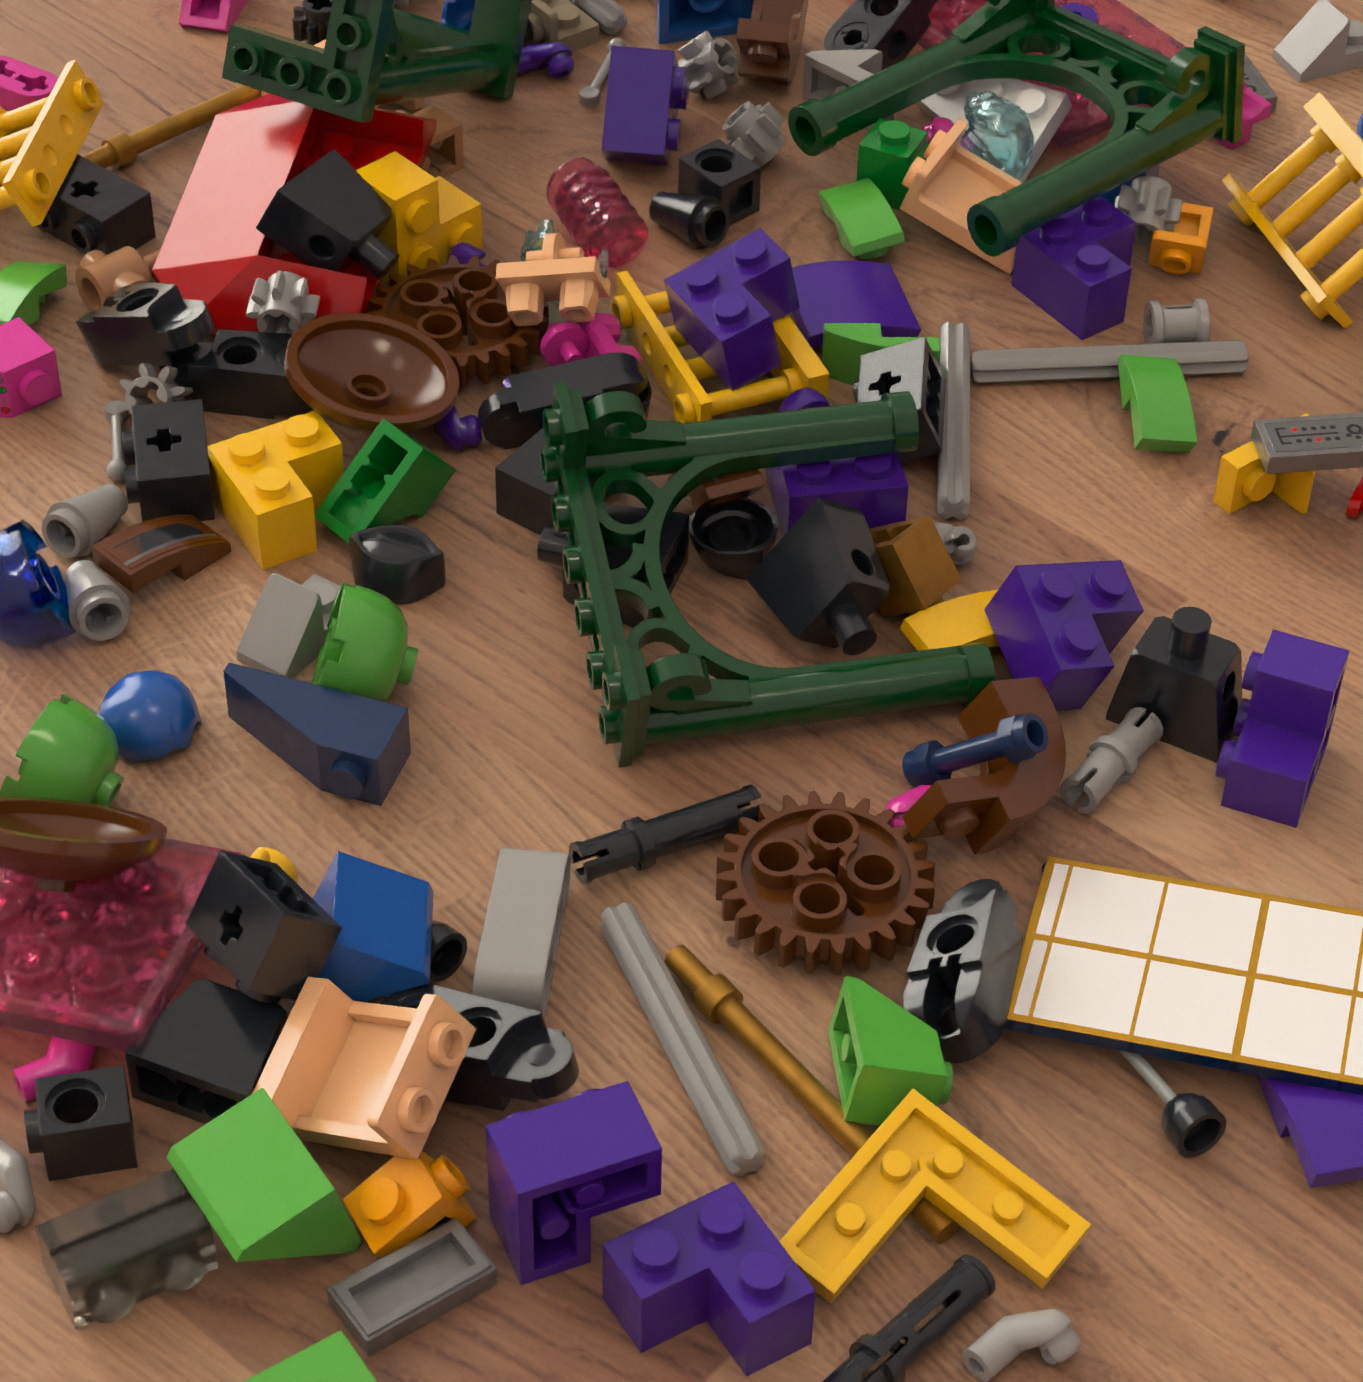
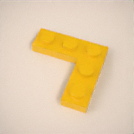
(932, 1157)

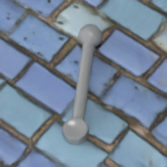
(591, 95)
(116, 466)

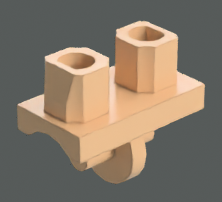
(552, 276)

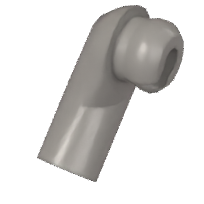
(1018, 1333)

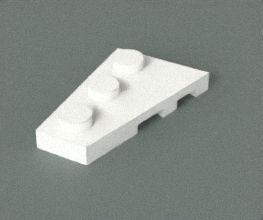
(1043, 105)

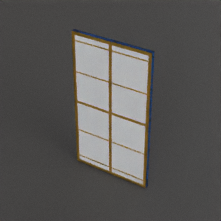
(1194, 974)

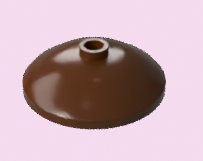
(370, 370)
(73, 841)

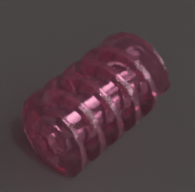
(596, 211)

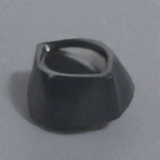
(733, 536)
(397, 562)

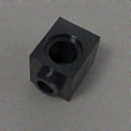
(724, 174)
(82, 1123)

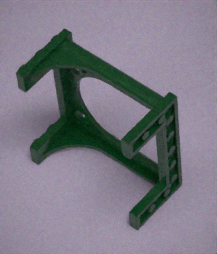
(382, 57)

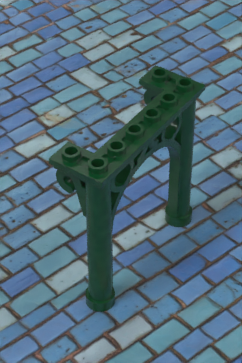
(1190, 95)
(673, 696)

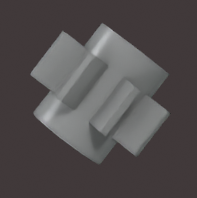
(709, 64)
(755, 131)
(1150, 206)
(282, 303)
(138, 389)

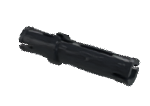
(643, 841)
(958, 1292)

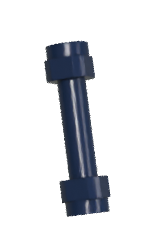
(1016, 738)

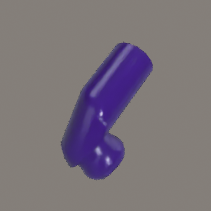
(551, 55)
(459, 431)

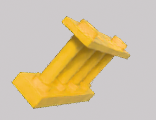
(1327, 135)
(48, 146)
(681, 377)

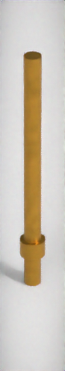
(123, 148)
(723, 1004)

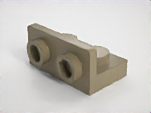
(560, 22)

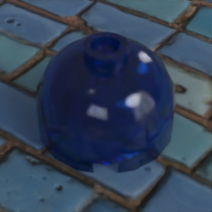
(31, 592)

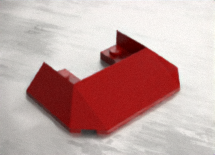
(245, 159)

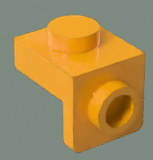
(1186, 246)
(408, 1200)

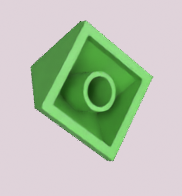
(262, 1186)

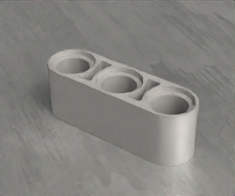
(523, 927)

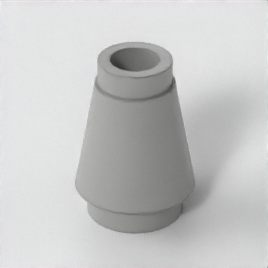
(83, 520)
(95, 602)

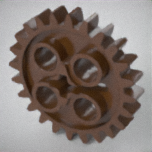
(476, 312)
(824, 882)

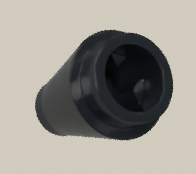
(691, 217)

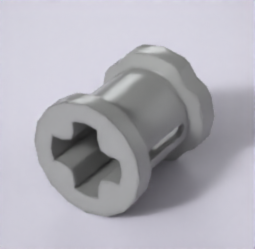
(1176, 322)

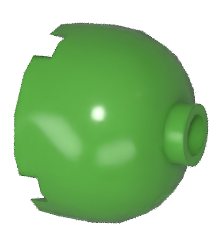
(365, 645)
(67, 757)

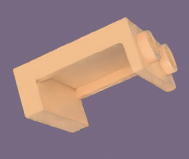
(949, 185)
(364, 1069)

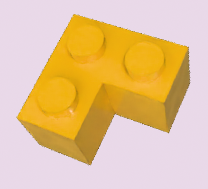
(425, 210)
(273, 482)

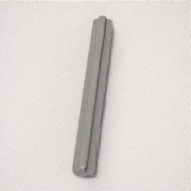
(1102, 361)
(954, 460)
(683, 1040)

